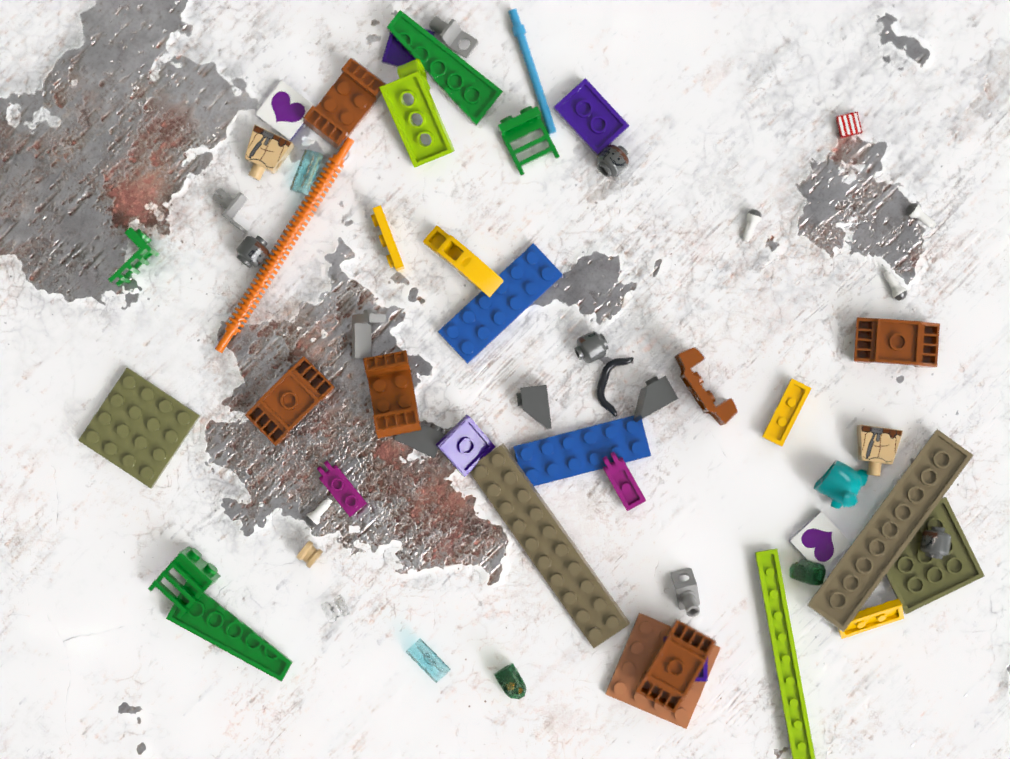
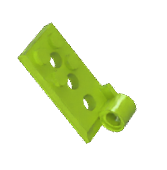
(414, 81)

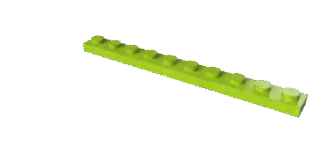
(784, 654)

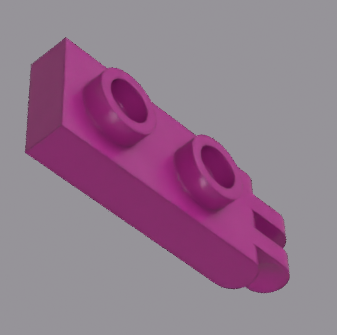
(623, 482)
(341, 489)

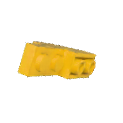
(463, 261)

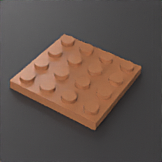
(636, 658)

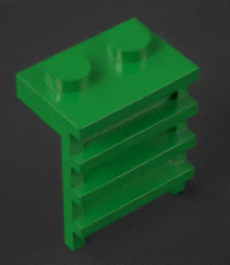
(515, 128)
(145, 251)
(194, 571)

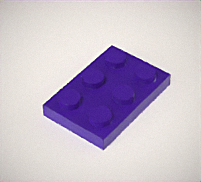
(591, 116)

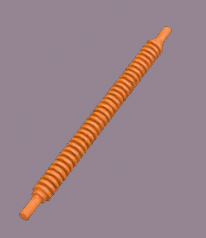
(336, 161)

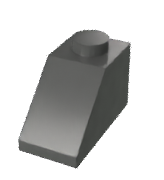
(654, 397)
(536, 404)
(423, 440)

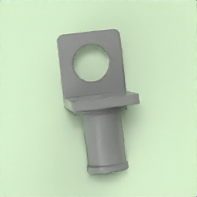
(452, 35)
(231, 205)
(686, 592)

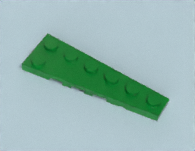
(457, 78)
(223, 629)

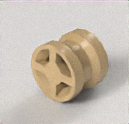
(309, 554)

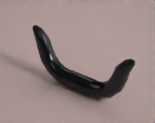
(604, 379)

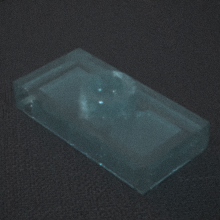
(306, 172)
(428, 660)

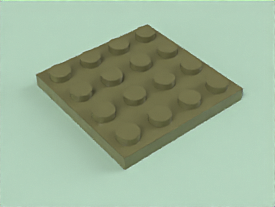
(139, 428)
(924, 579)

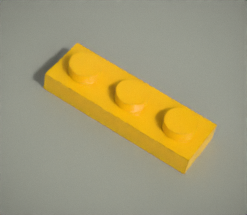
(387, 239)
(786, 412)
(874, 617)

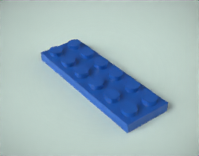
(488, 317)
(582, 450)

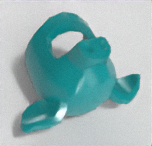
(841, 484)

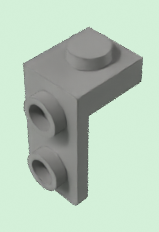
(362, 332)

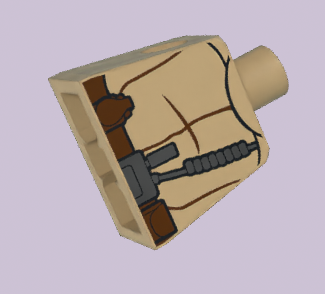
(266, 152)
(877, 446)

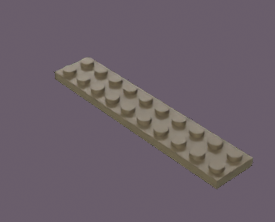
(889, 530)
(549, 546)

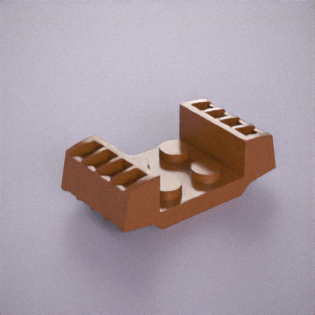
(344, 104)
(896, 342)
(392, 394)
(289, 401)
(721, 413)
(675, 666)

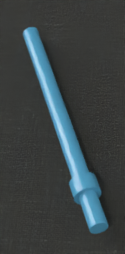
(519, 32)

